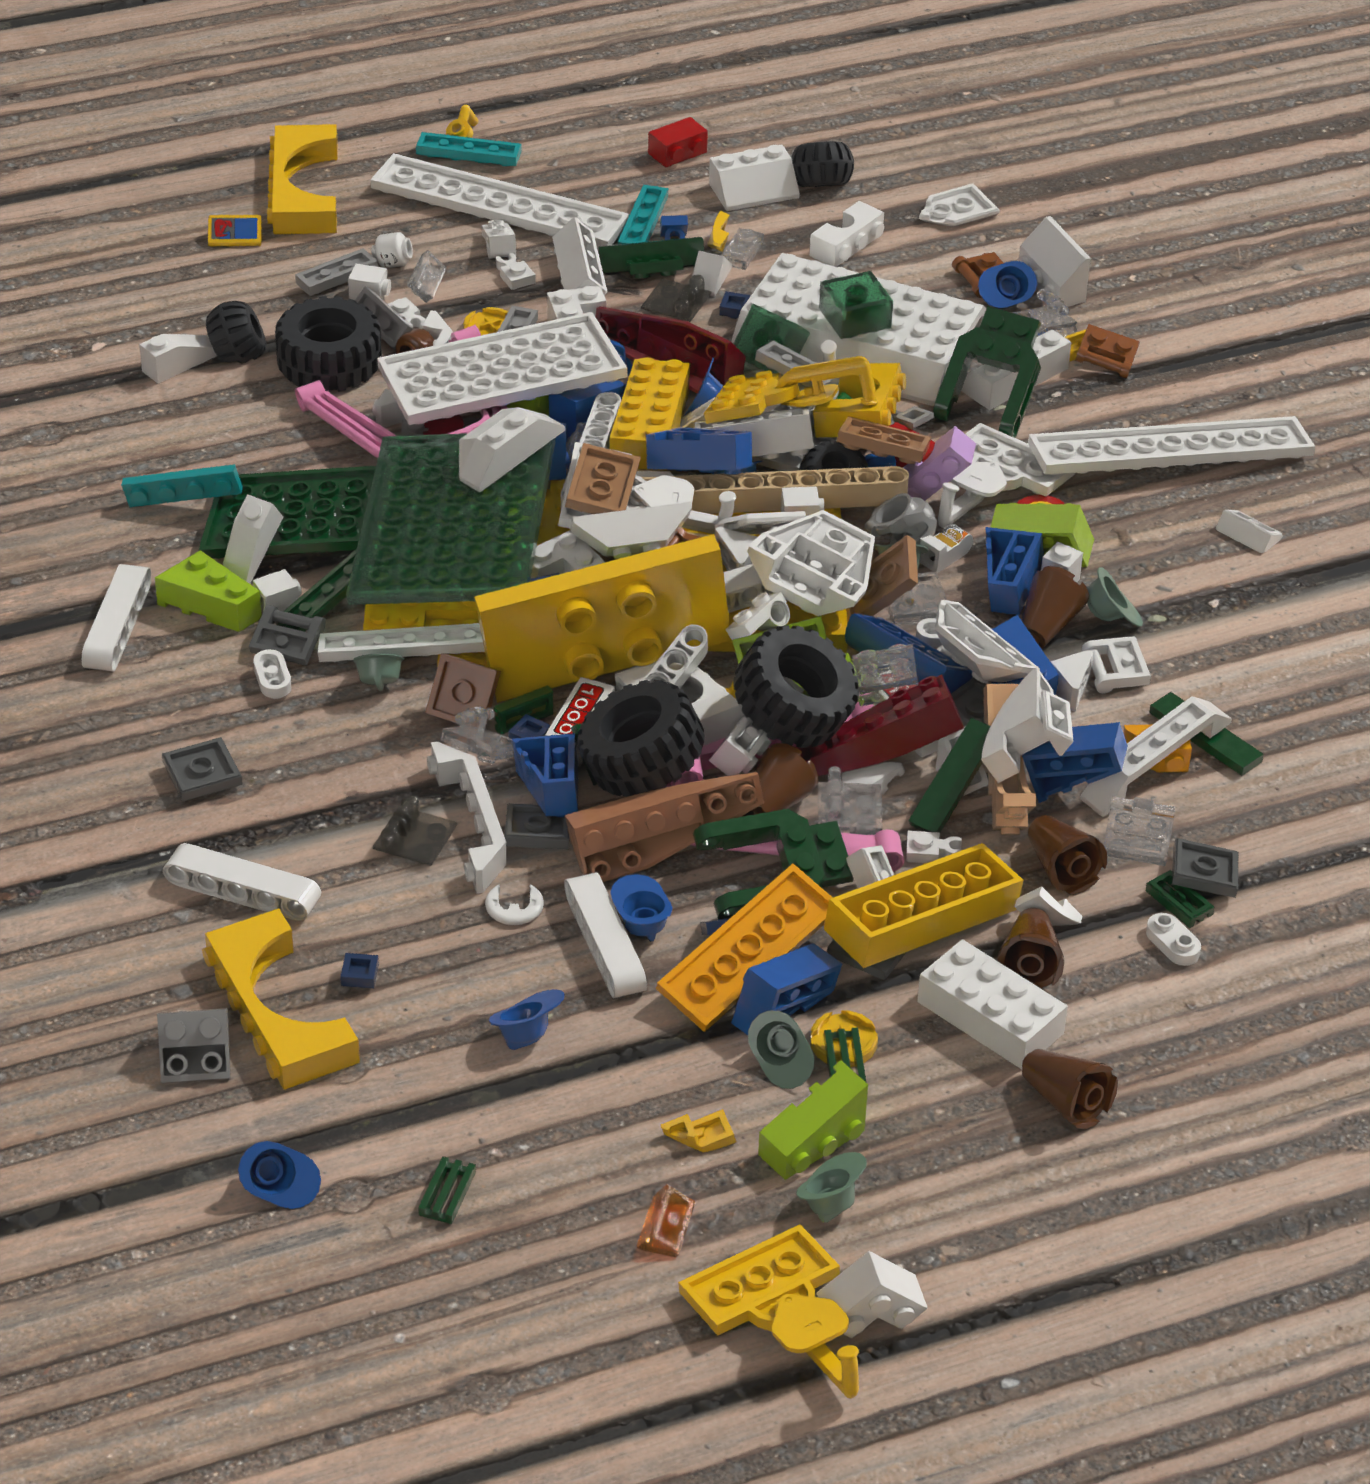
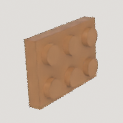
(883, 440)
(602, 480)
(889, 578)

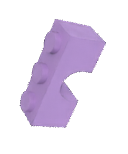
(948, 459)

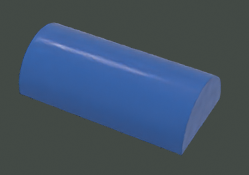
(876, 634)

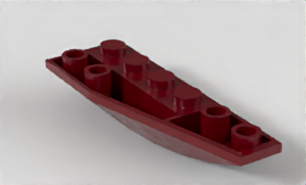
(673, 339)
(890, 728)

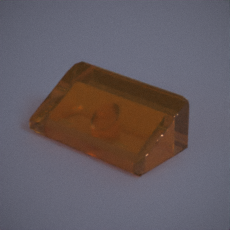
(666, 1222)

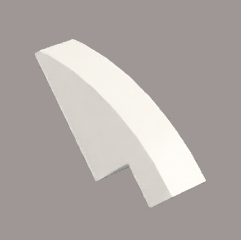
(1016, 727)

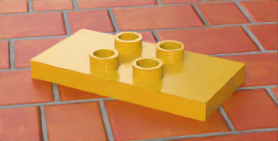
(602, 616)

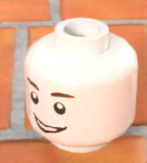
(392, 250)

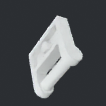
(1125, 660)

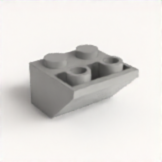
(194, 1045)

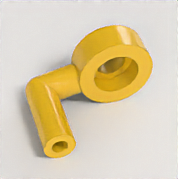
(465, 121)

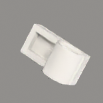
(499, 239)
(764, 614)

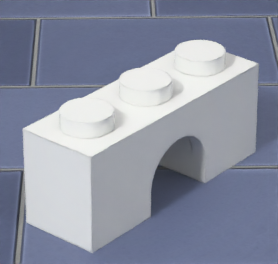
(859, 228)

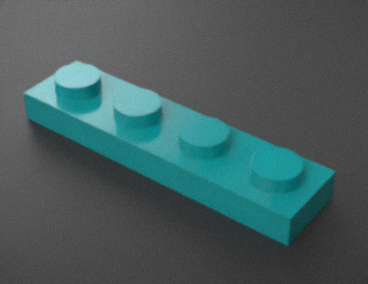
(468, 149)
(644, 215)
(182, 485)

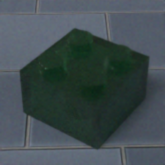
(855, 304)
(764, 327)

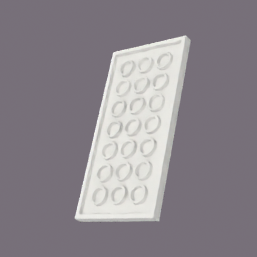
(501, 368)

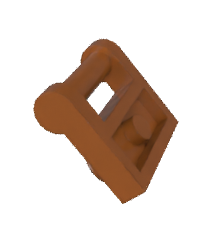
(978, 265)
(1107, 350)

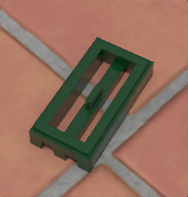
(535, 704)
(1175, 900)
(841, 1036)
(454, 1170)

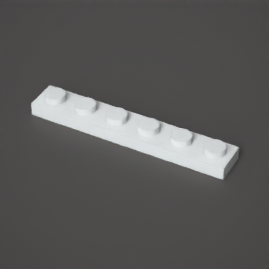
(401, 641)

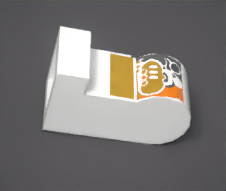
(946, 547)

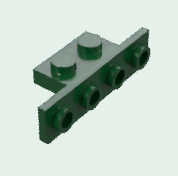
(651, 256)

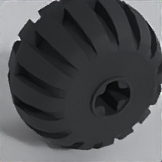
(822, 164)
(235, 332)
(832, 456)

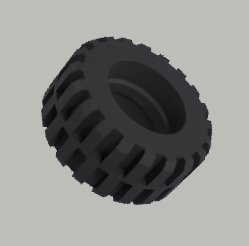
(328, 343)
(778, 706)
(641, 738)

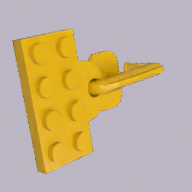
(750, 396)
(776, 1292)

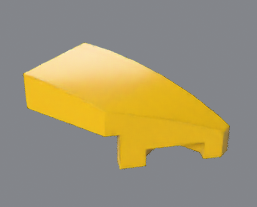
(718, 234)
(701, 1134)

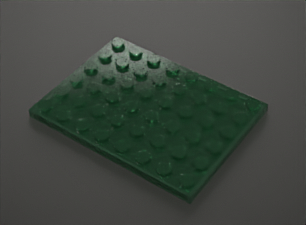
(439, 537)

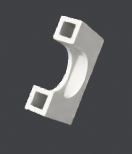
(711, 702)

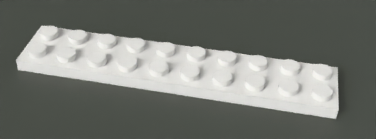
(494, 198)
(1170, 445)

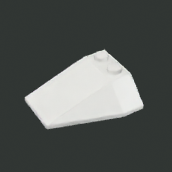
(815, 562)

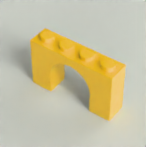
(888, 387)

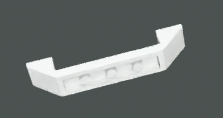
(386, 407)
(1153, 746)
(459, 767)

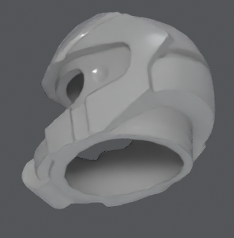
(908, 517)

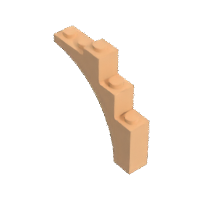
(1012, 796)

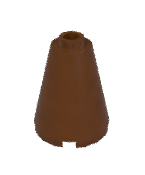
(1052, 603)
(784, 778)
(1067, 854)
(1033, 949)
(1071, 1085)

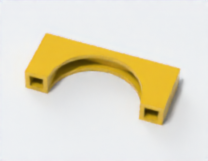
(288, 206)
(292, 1048)

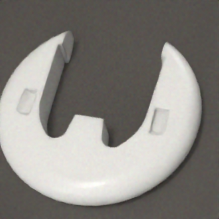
(514, 914)

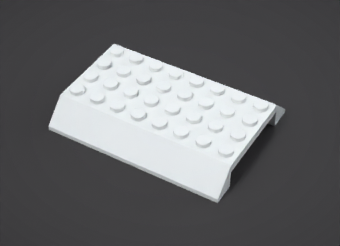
(921, 330)

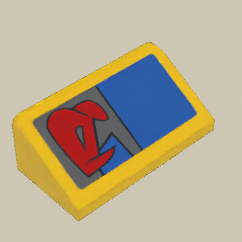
(234, 230)

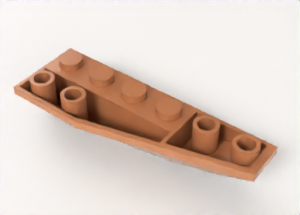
(655, 824)

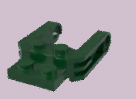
(1001, 342)
(812, 848)

